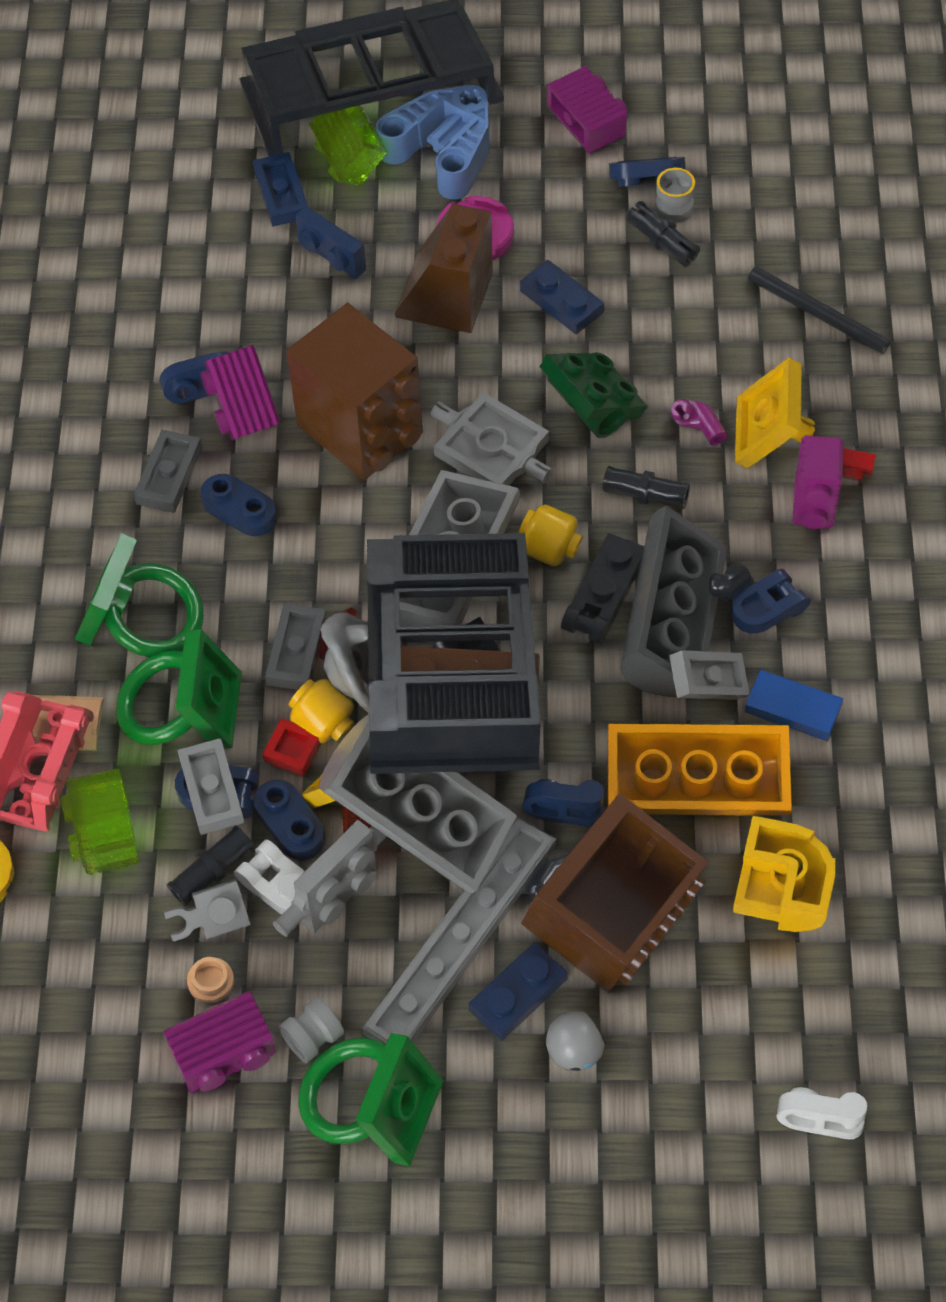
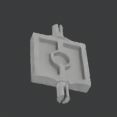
(491, 441)
(333, 880)

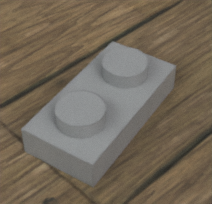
(709, 675)
(210, 786)

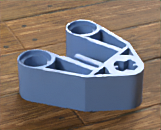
(450, 121)

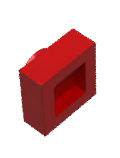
(857, 464)
(291, 748)

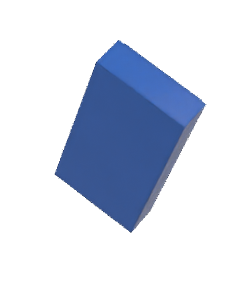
(794, 705)

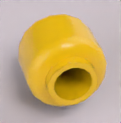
(550, 535)
(322, 710)

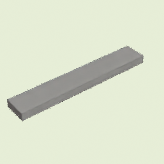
(460, 936)

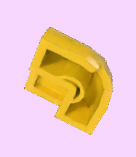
(785, 876)

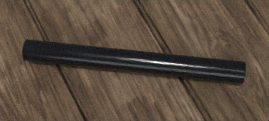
(819, 310)

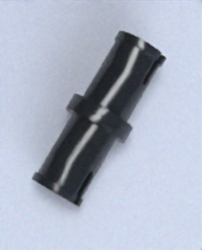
(663, 234)
(646, 487)
(210, 865)

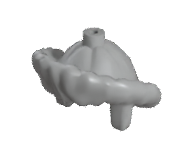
(347, 656)

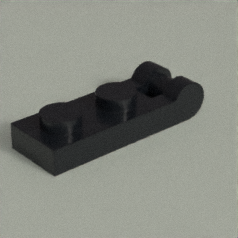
(604, 588)

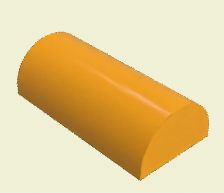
(701, 768)

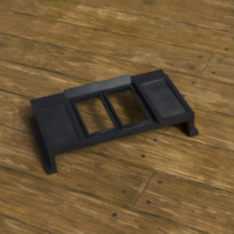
(288, 85)
(457, 715)

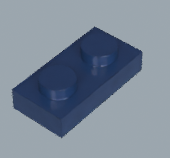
(279, 188)
(330, 242)
(562, 297)
(518, 991)

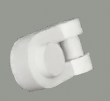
(280, 890)
(823, 1115)

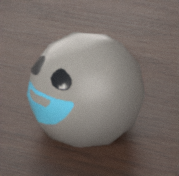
(574, 1041)

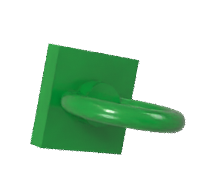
(114, 591)
(204, 699)
(394, 1104)

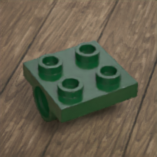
(594, 390)

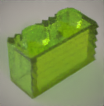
(348, 144)
(101, 821)

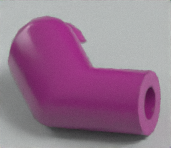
(700, 417)

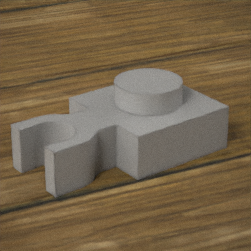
(216, 910)

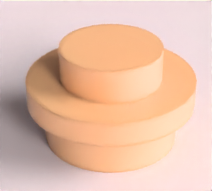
(210, 980)

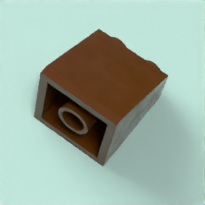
(451, 272)

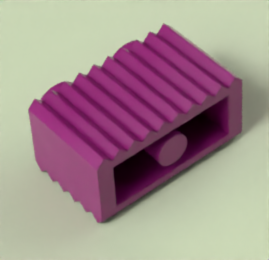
(587, 108)
(240, 393)
(818, 482)
(220, 1043)

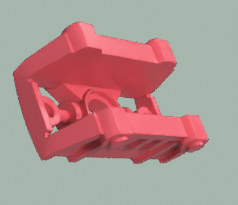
(20, 749)

